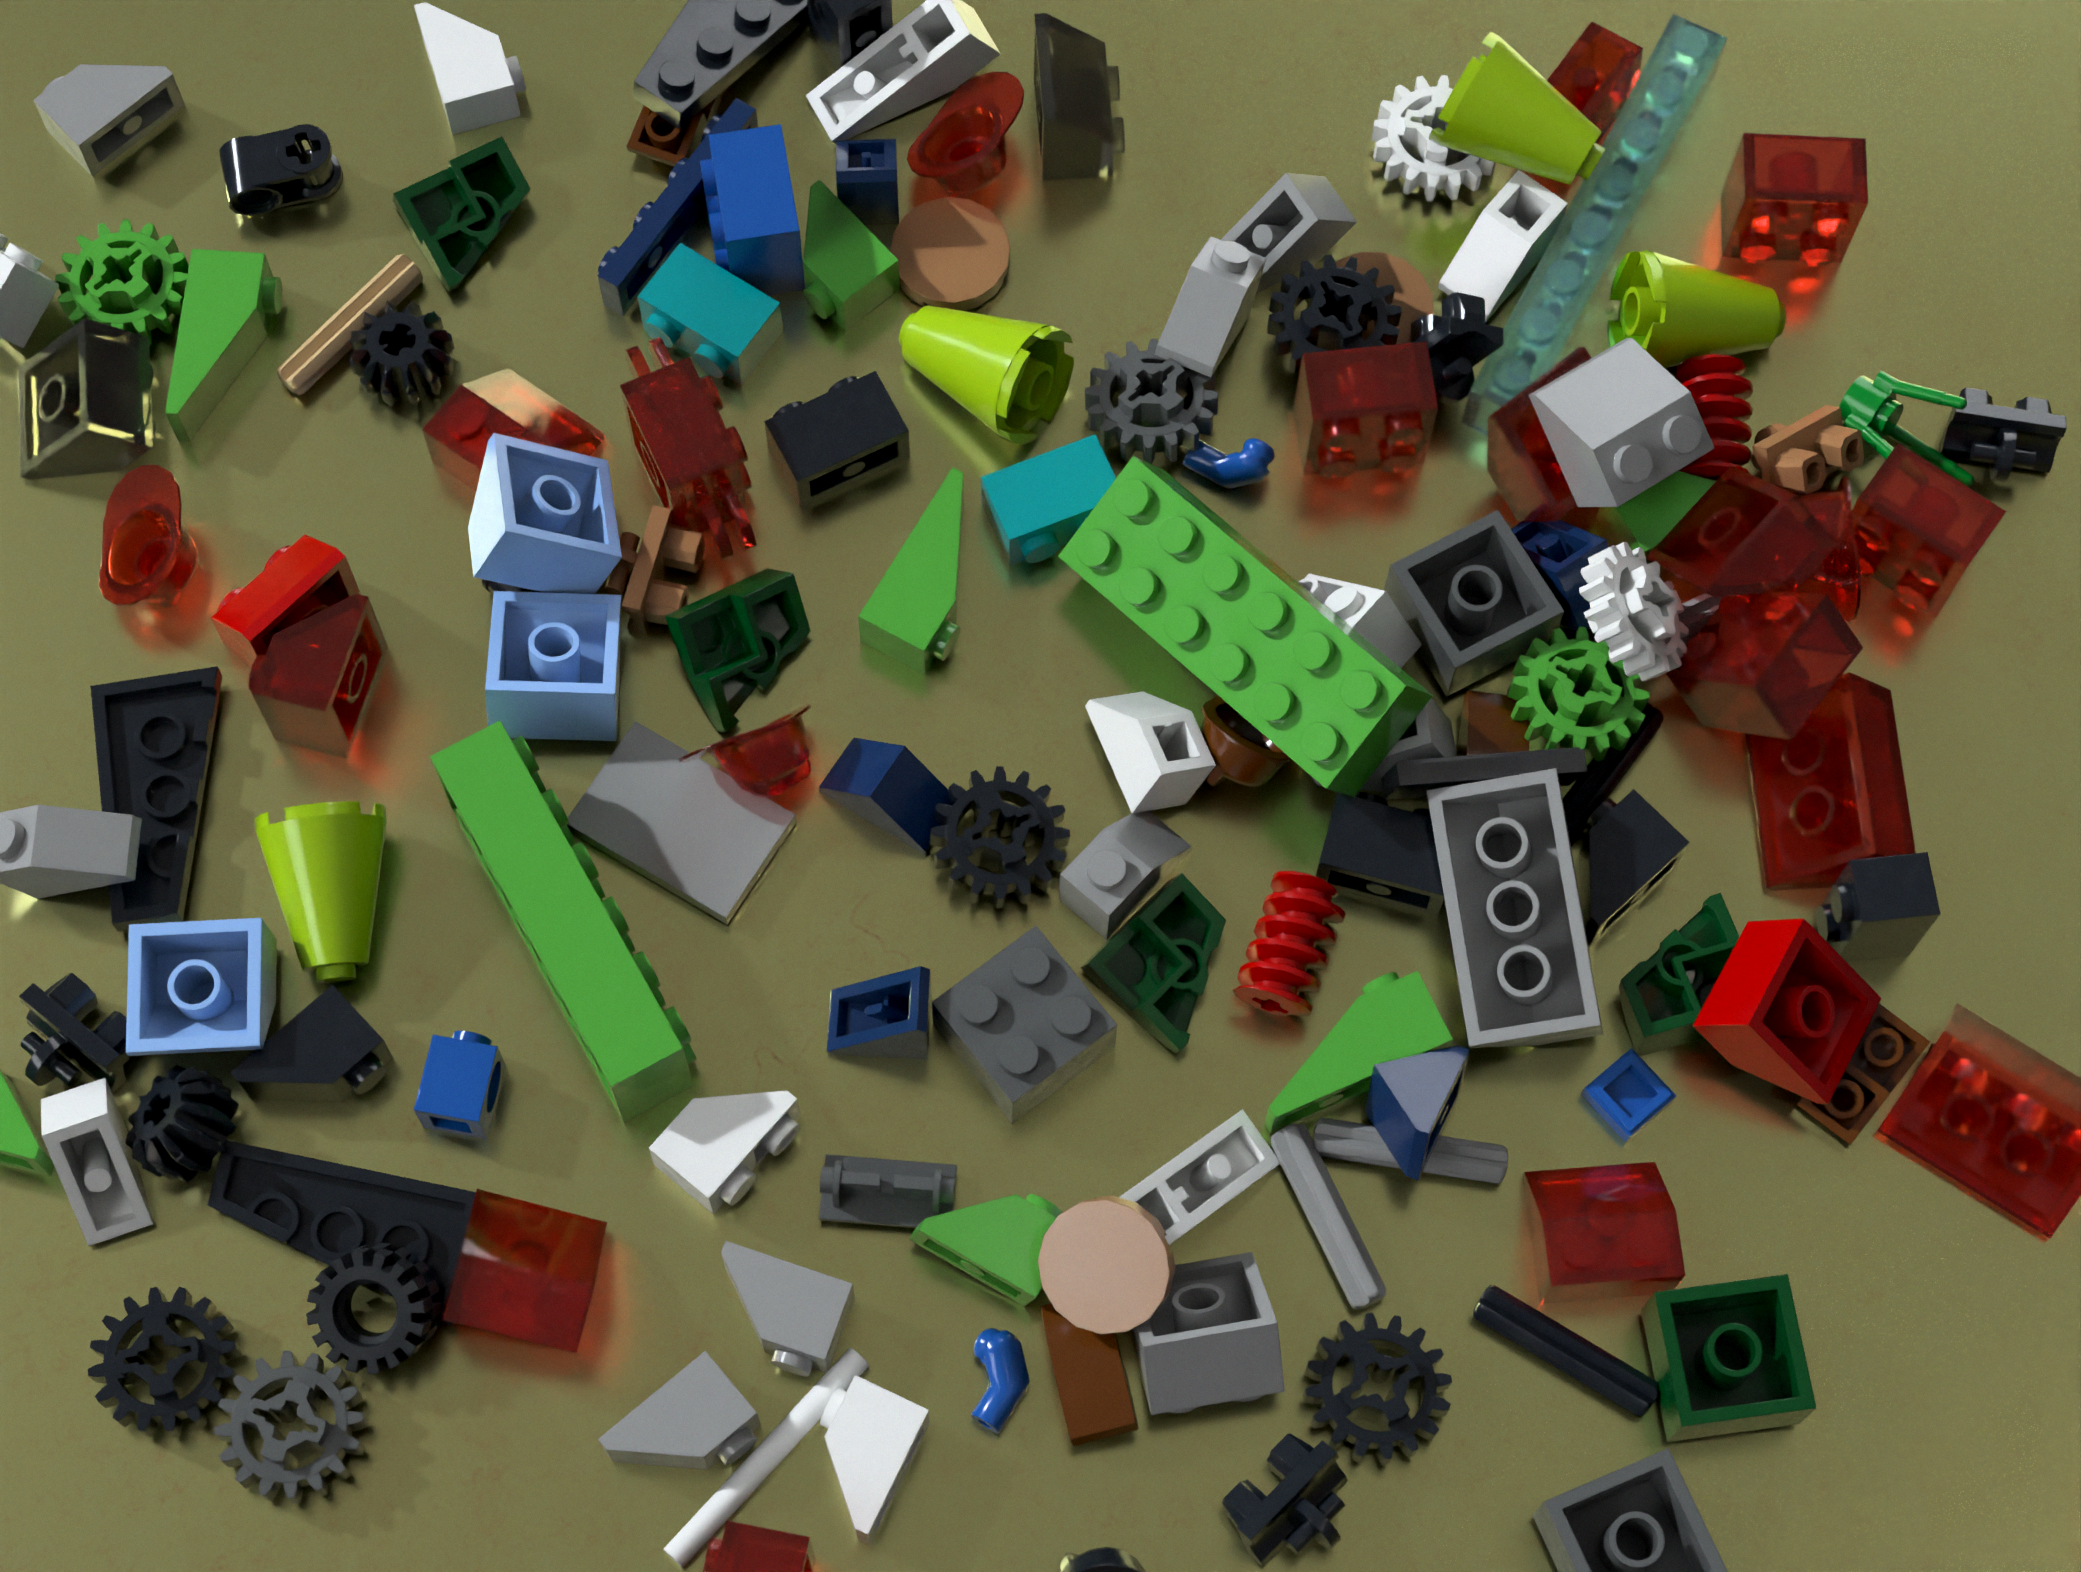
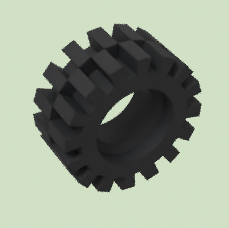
(337, 1321)

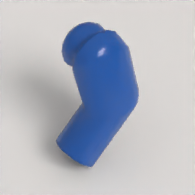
(1232, 469)
(1007, 1375)

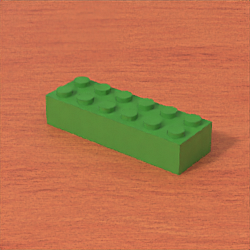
(1245, 627)
(566, 926)

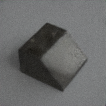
(1074, 102)
(85, 403)

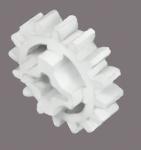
(1405, 144)
(1634, 611)

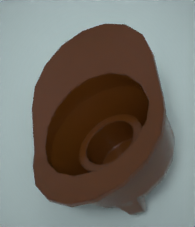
(1238, 747)

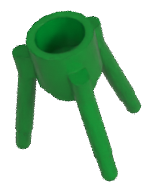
(1874, 411)

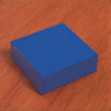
(1628, 1095)

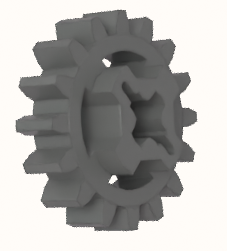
(1149, 403)
(298, 1399)

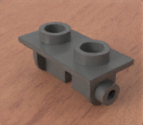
(884, 1190)

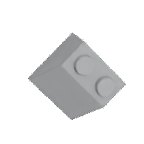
(1619, 425)
(1210, 1338)

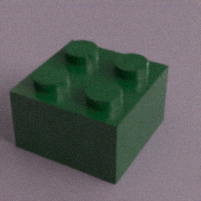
(1728, 1358)

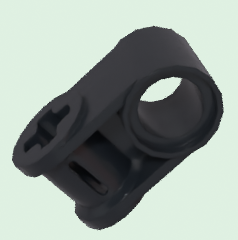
(276, 168)

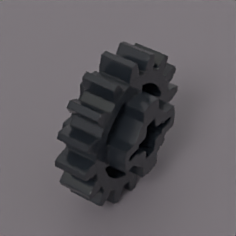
(1345, 301)
(1007, 860)
(160, 1334)
(1364, 1361)

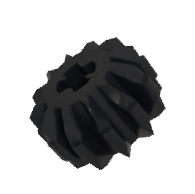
(401, 353)
(181, 1123)

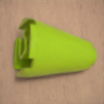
(1517, 118)
(1690, 310)
(991, 366)
(327, 881)

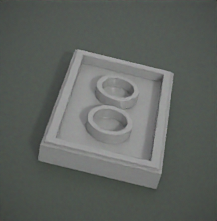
(680, 823)

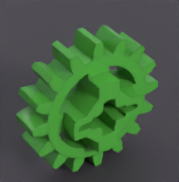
(124, 279)
(1547, 699)

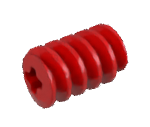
(1720, 399)
(1288, 944)

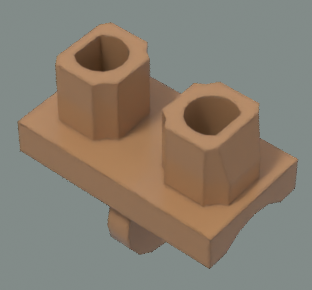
(1807, 450)
(662, 545)

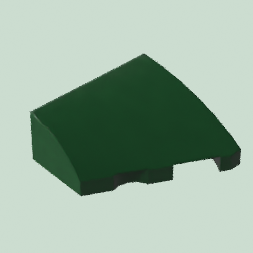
(463, 208)
(738, 639)
(1161, 960)
(1671, 987)

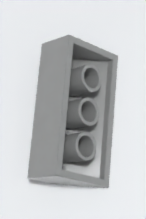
(1514, 911)

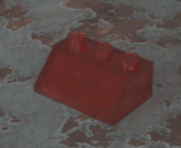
(1831, 789)
(1994, 1120)

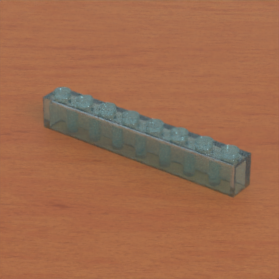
(1599, 217)

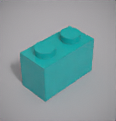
(710, 315)
(1045, 498)

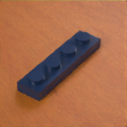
(667, 221)

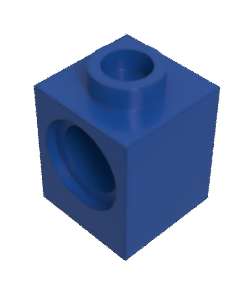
(460, 1084)

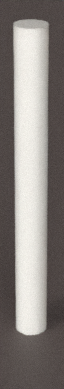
(763, 1459)

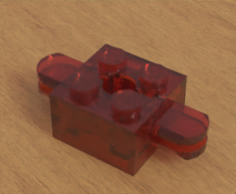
(687, 448)

